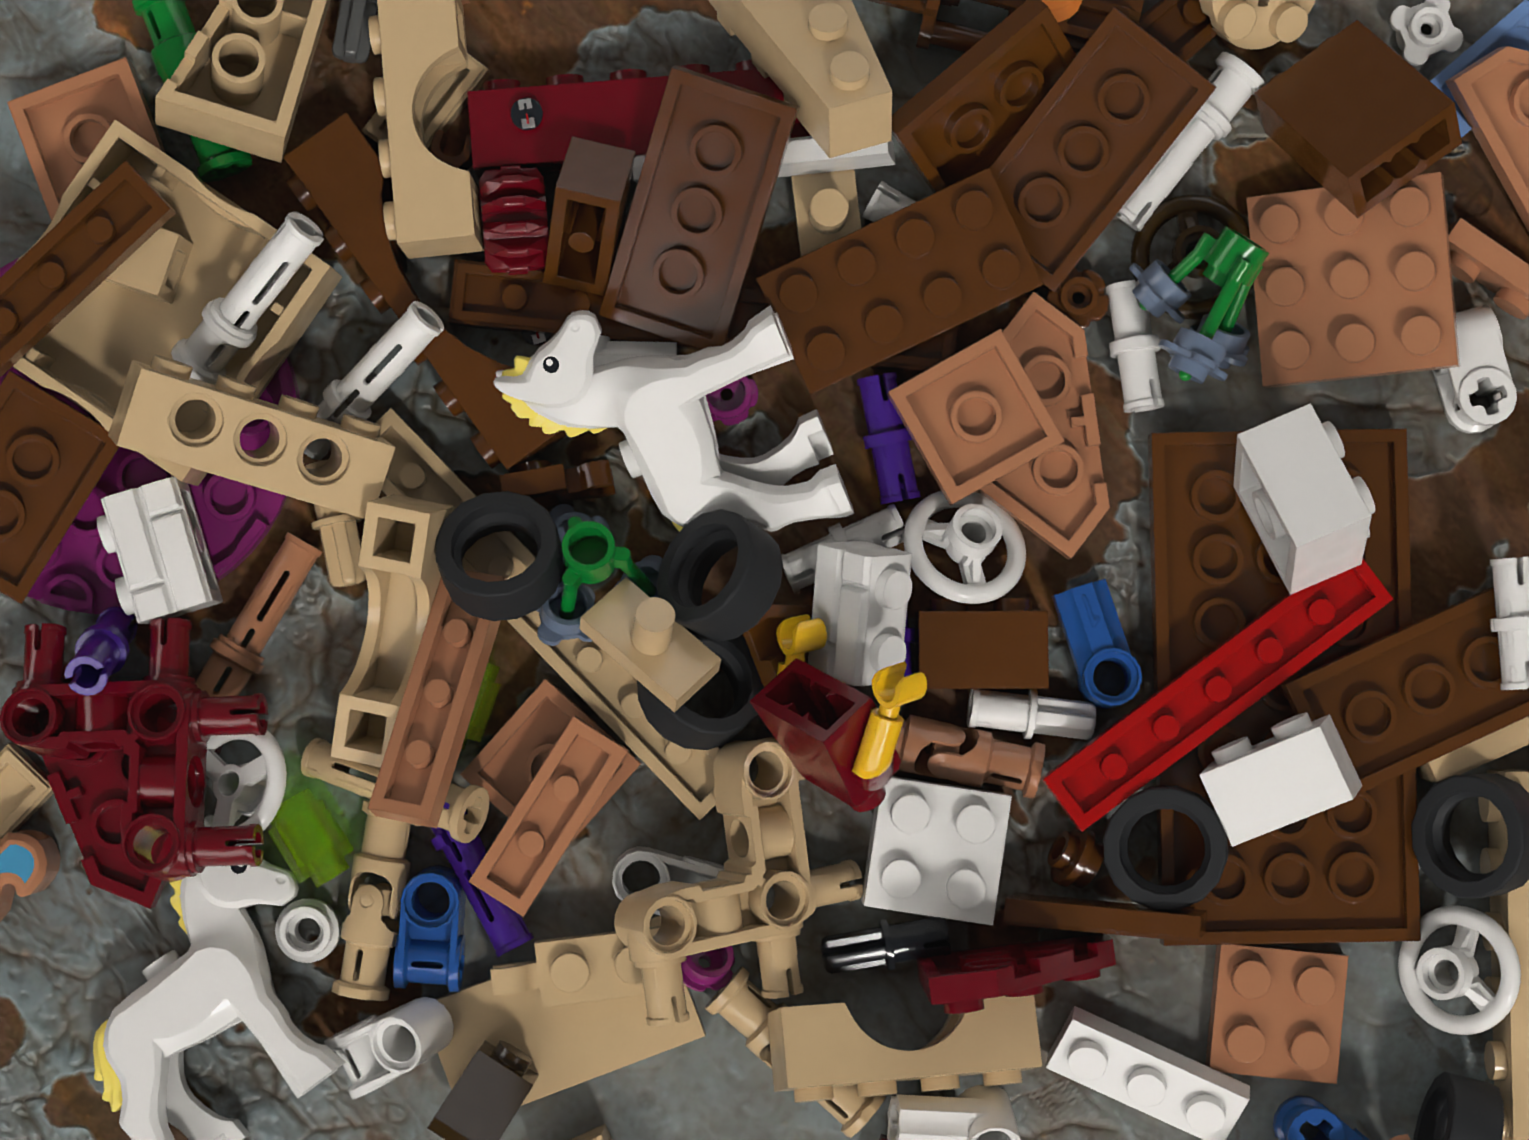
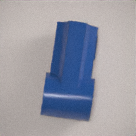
(1096, 637)

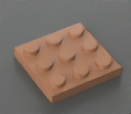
(1353, 291)

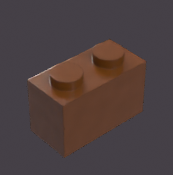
(588, 215)
(982, 647)

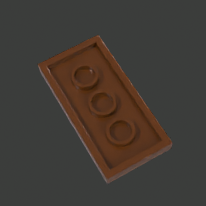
(1095, 141)
(698, 209)
(900, 280)
(1414, 691)

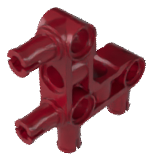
(164, 766)

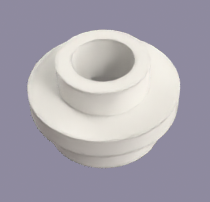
(288, 935)

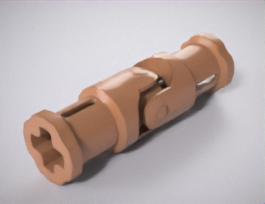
(968, 756)

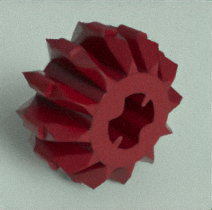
(514, 219)

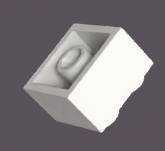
(1303, 497)
(937, 850)

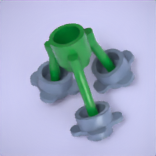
(1218, 338)
(589, 559)

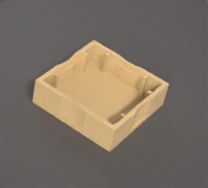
(95, 343)

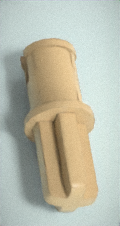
(339, 543)

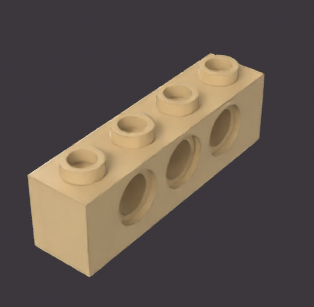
(147, 425)

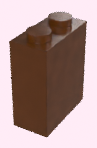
(1358, 118)

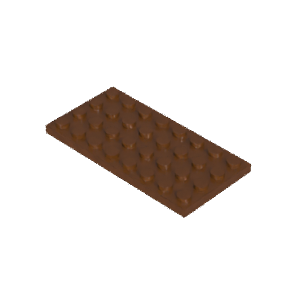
(1345, 868)

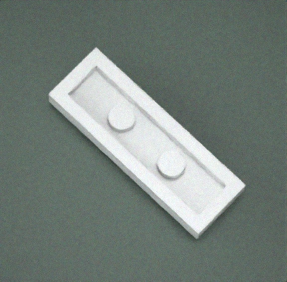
(1147, 1076)

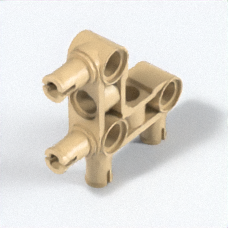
(763, 850)

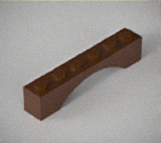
(347, 183)

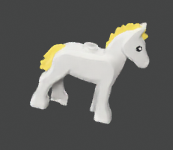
(669, 424)
(197, 997)

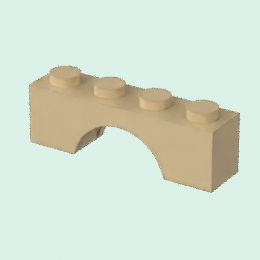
(432, 203)
(402, 585)
(827, 1049)

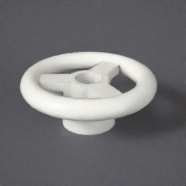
(982, 524)
(247, 789)
(1432, 974)

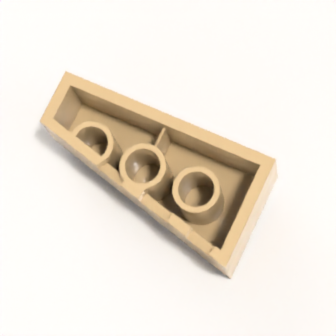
(820, 63)
(244, 75)

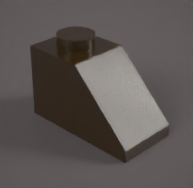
(486, 1094)

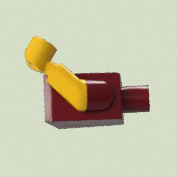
(830, 728)

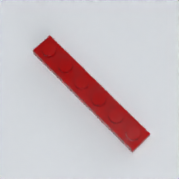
(1212, 693)

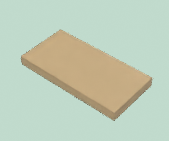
(562, 1041)

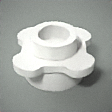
(1414, 44)

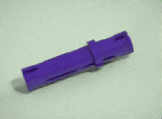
(501, 924)

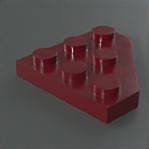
(91, 802)
(1011, 970)

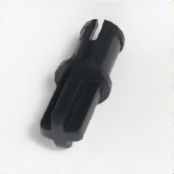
(885, 945)

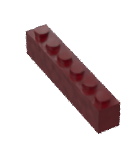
(606, 112)

